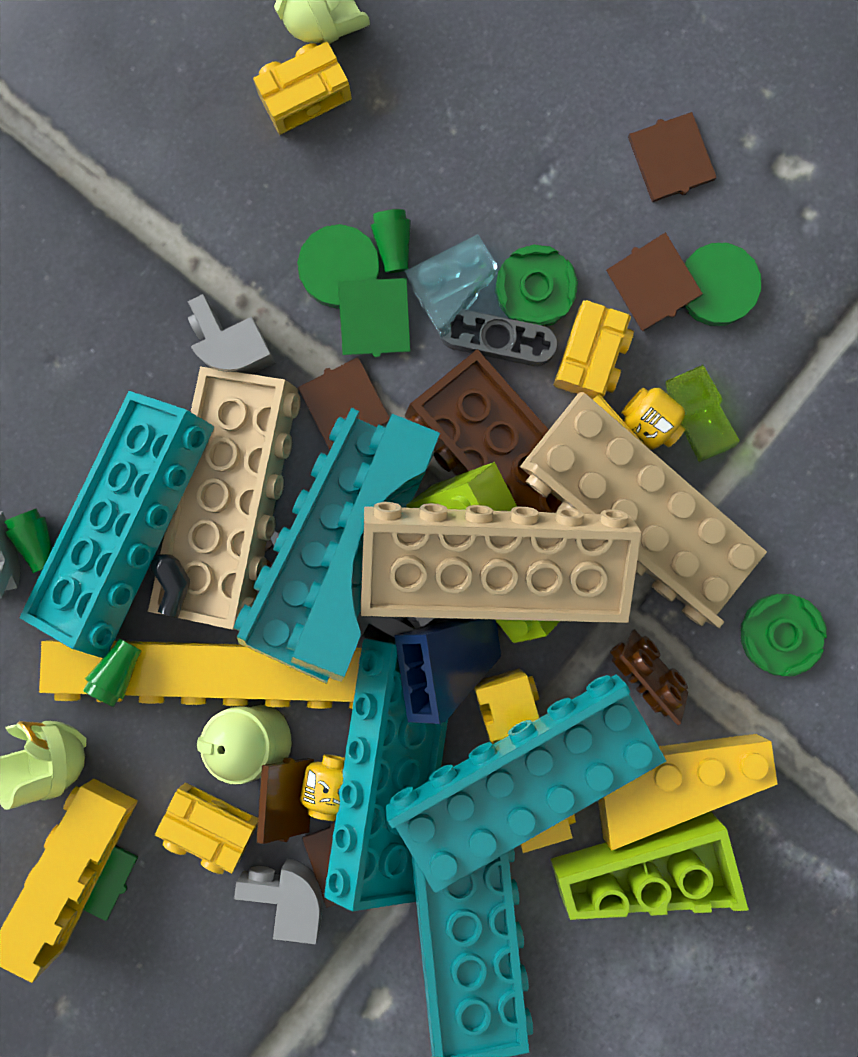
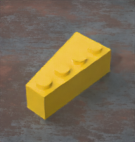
(503, 704)
(689, 784)
(63, 878)

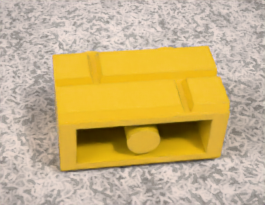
(302, 86)
(593, 350)
(206, 829)

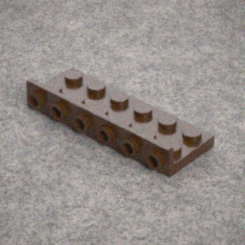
(482, 424)

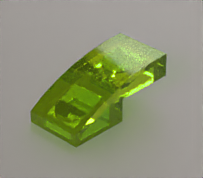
(704, 419)

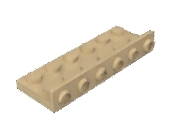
(232, 493)
(684, 538)
(498, 563)

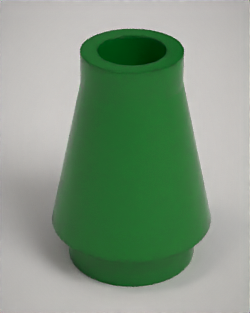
(392, 238)
(30, 537)
(113, 673)

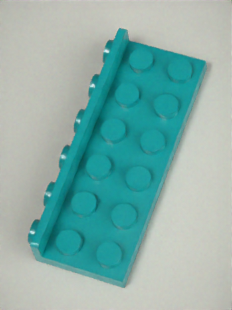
(117, 524)
(300, 550)
(382, 757)
(524, 782)
(474, 963)

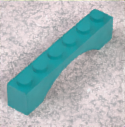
(332, 628)

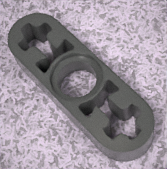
(529, 331)

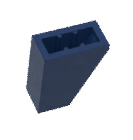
(444, 665)

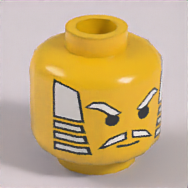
(654, 417)
(322, 787)

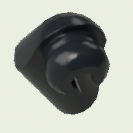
(174, 582)

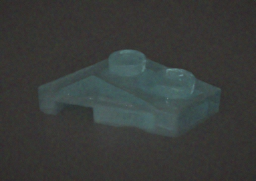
(452, 280)

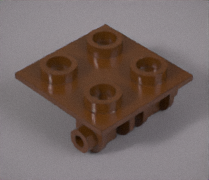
(664, 687)

